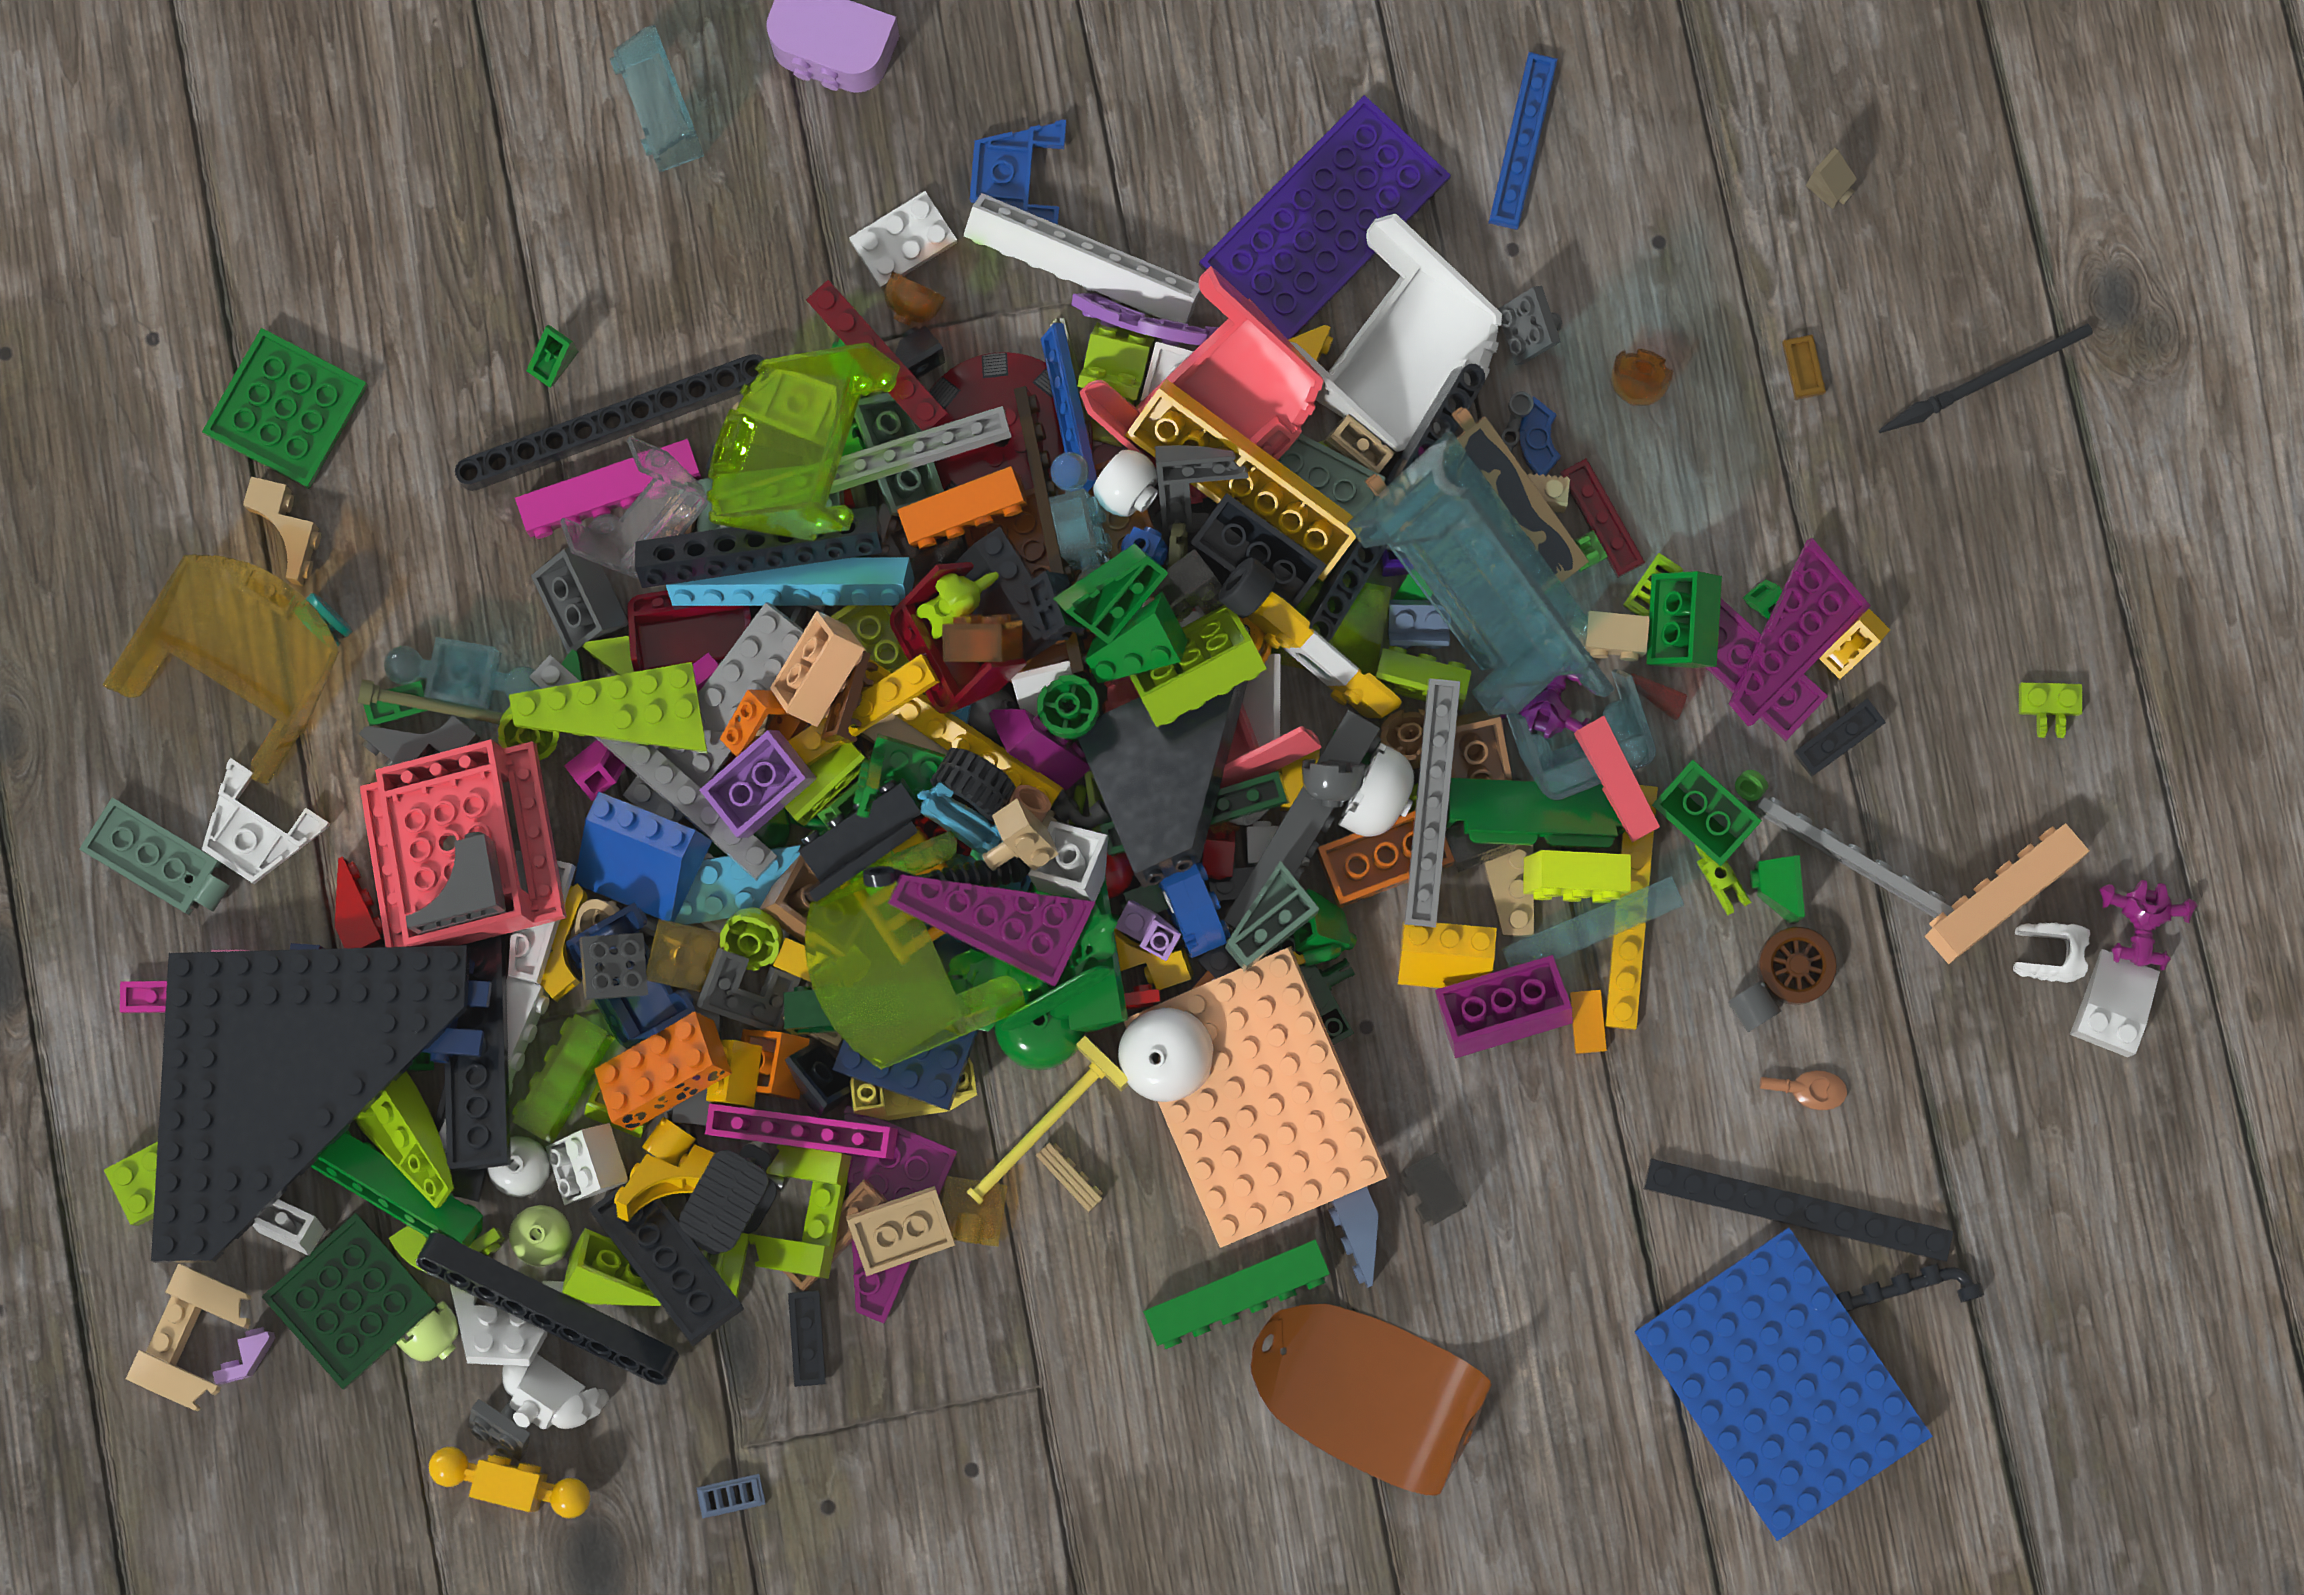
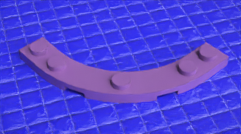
(1116, 315)

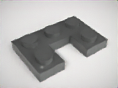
(724, 997)

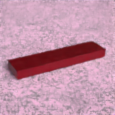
(1602, 518)

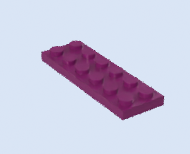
(1735, 646)

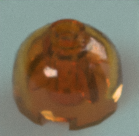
(911, 300)
(1640, 377)

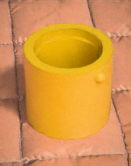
(668, 1142)

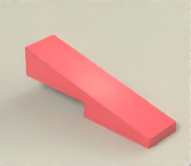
(1617, 778)

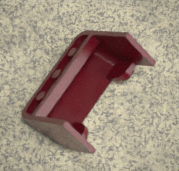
(959, 681)

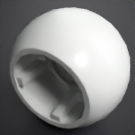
(1127, 484)

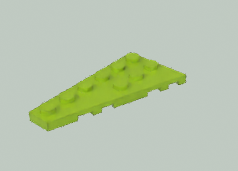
(633, 707)

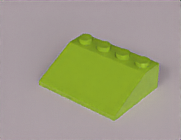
(1213, 663)

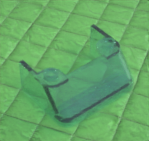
(657, 100)
(1568, 768)

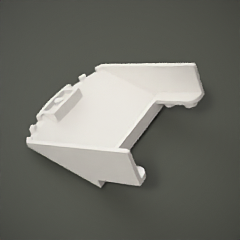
(1410, 341)

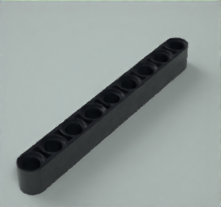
(547, 1308)

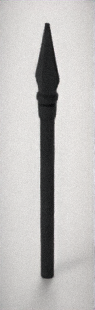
(1923, 409)

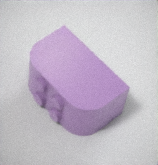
(833, 41)

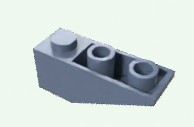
(1360, 1224)

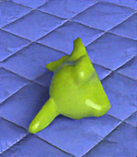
(956, 598)

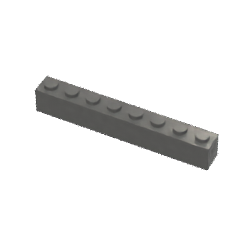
(1306, 816)

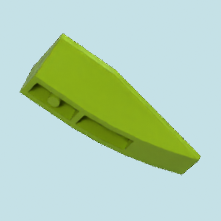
(408, 1138)

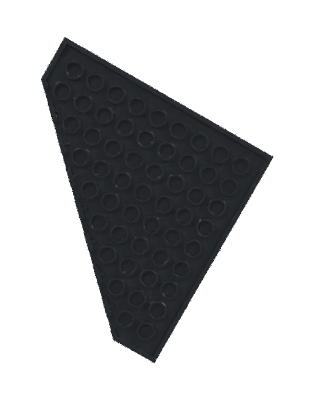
(273, 1066)

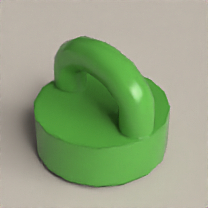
(1751, 785)

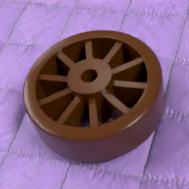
(1796, 965)

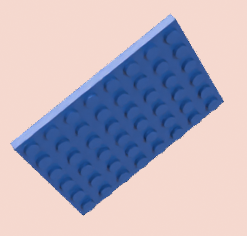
(1783, 1384)

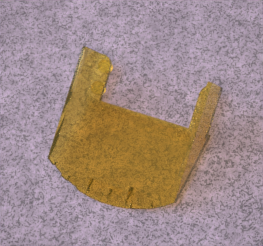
(243, 634)

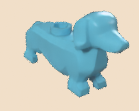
(963, 821)

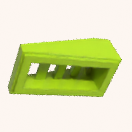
(1661, 561)

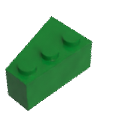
(1113, 592)
(1145, 643)

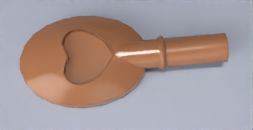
(1812, 1089)

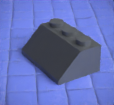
(579, 600)

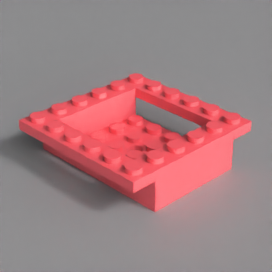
(455, 795)

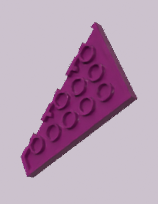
(915, 1167)

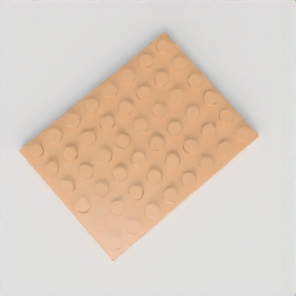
(1277, 1113)

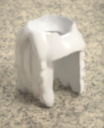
(2076, 941)

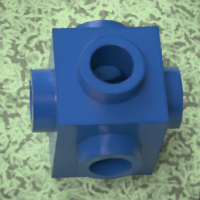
(1151, 538)

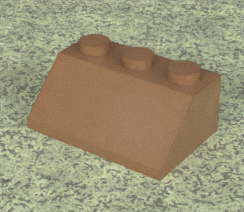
(787, 901)

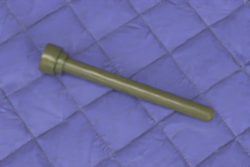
(372, 693)

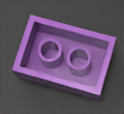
(758, 784)

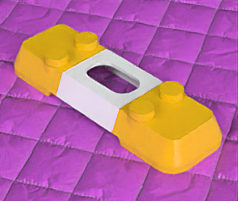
(1291, 631)

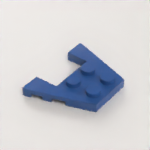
(1004, 166)

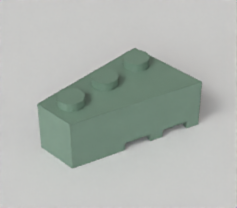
(1271, 919)

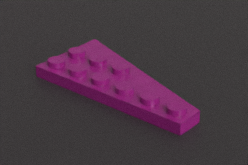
(1804, 624)
(1011, 925)

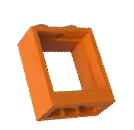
(753, 711)

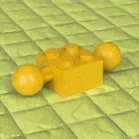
(507, 1484)

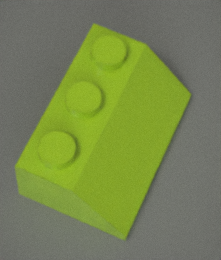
(1409, 674)
(833, 775)

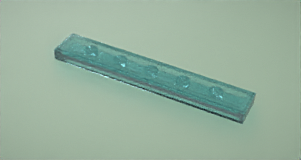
(1597, 924)

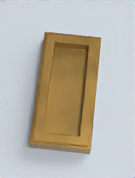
(1803, 367)

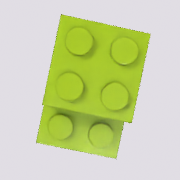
(1118, 359)

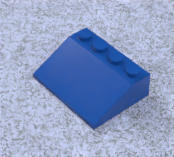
(639, 857)

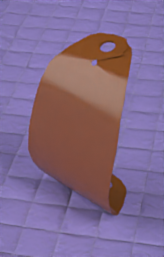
(1369, 1393)

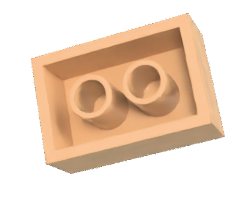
(817, 669)

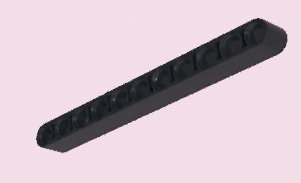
(597, 422)
(1423, 437)

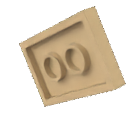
(900, 1231)

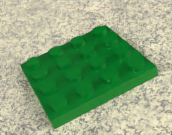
(285, 408)

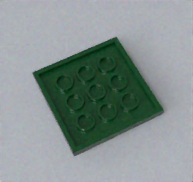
(349, 1301)

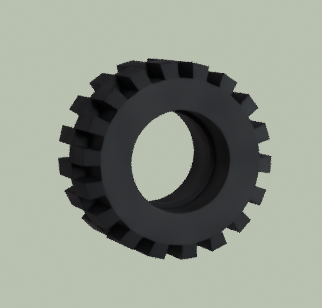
(974, 782)

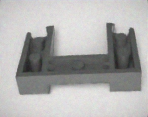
(1184, 465)

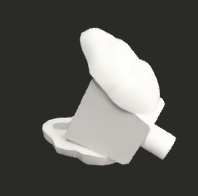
(550, 1396)

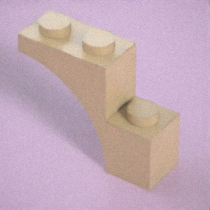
(300, 536)

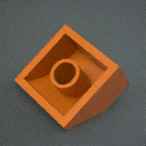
(774, 1074)

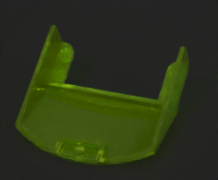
(788, 440)
(882, 972)

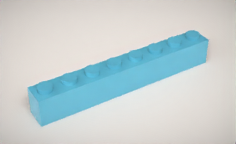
(821, 583)

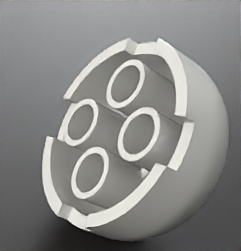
(1382, 795)
(1183, 1050)

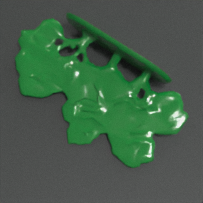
(981, 968)

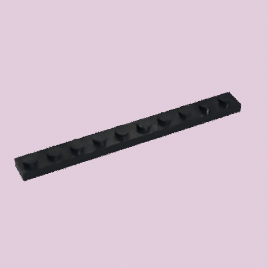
(1798, 1210)

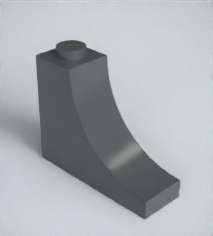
(471, 891)

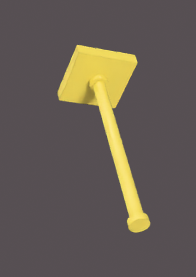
(1099, 1067)

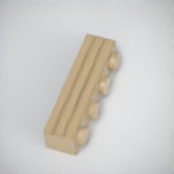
(1073, 1181)

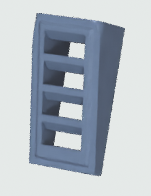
(704, 1502)

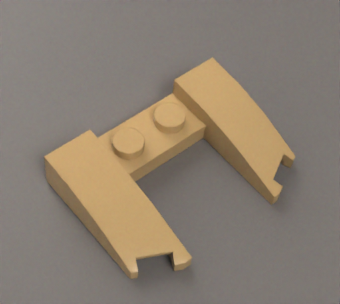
(157, 1366)

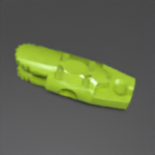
(1708, 868)

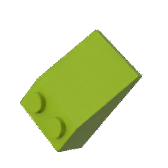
(603, 1275)

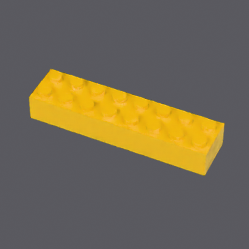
(1270, 487)

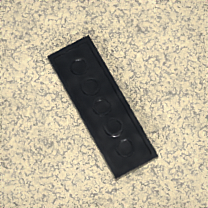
(670, 1267)

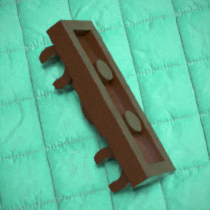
(846, 702)

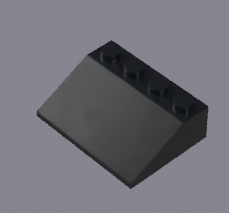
(1007, 594)

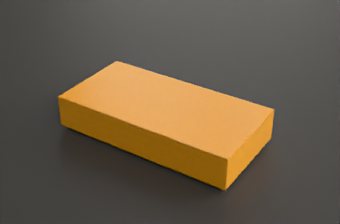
(1588, 1022)

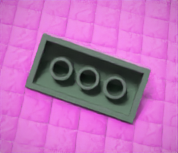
(883, 421)

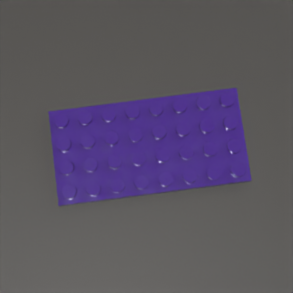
(1314, 222)

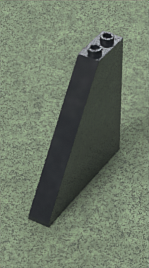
(1162, 779)

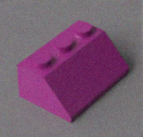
(1038, 748)

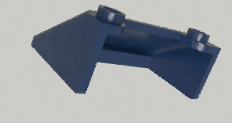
(639, 1016)

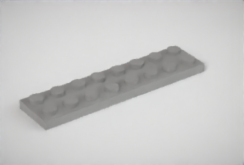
(748, 665)

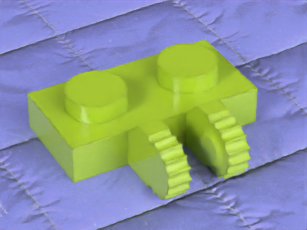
(2050, 699)

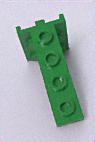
(894, 760)

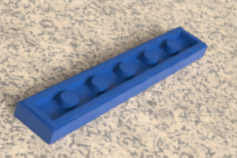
(1523, 141)
(1067, 397)

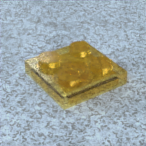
(681, 955)

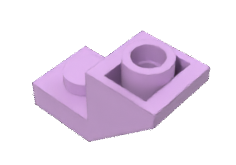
(1149, 928)
(252, 1352)

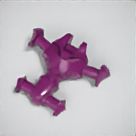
(1548, 711)
(2146, 911)

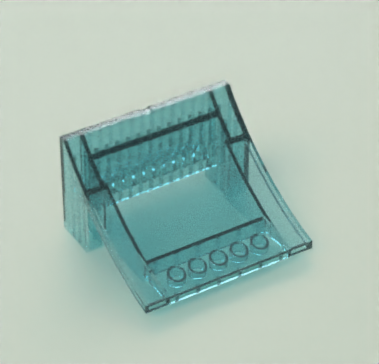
(1482, 577)

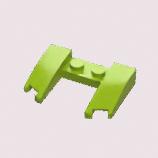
(829, 1178)

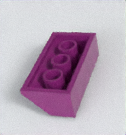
(1504, 1006)

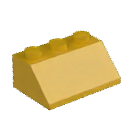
(1445, 954)

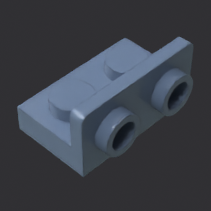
(1416, 625)

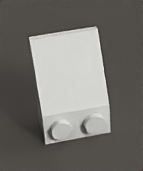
(2116, 1005)

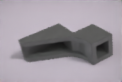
(407, 746)

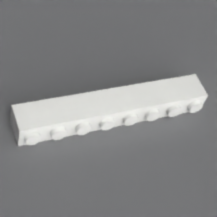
(1081, 260)

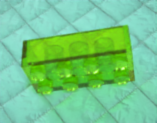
(563, 1078)

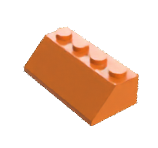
(963, 507)

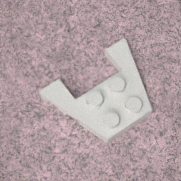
(246, 839)
(496, 1335)

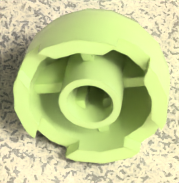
(549, 1245)
(432, 1335)

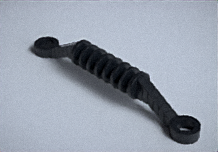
(975, 874)

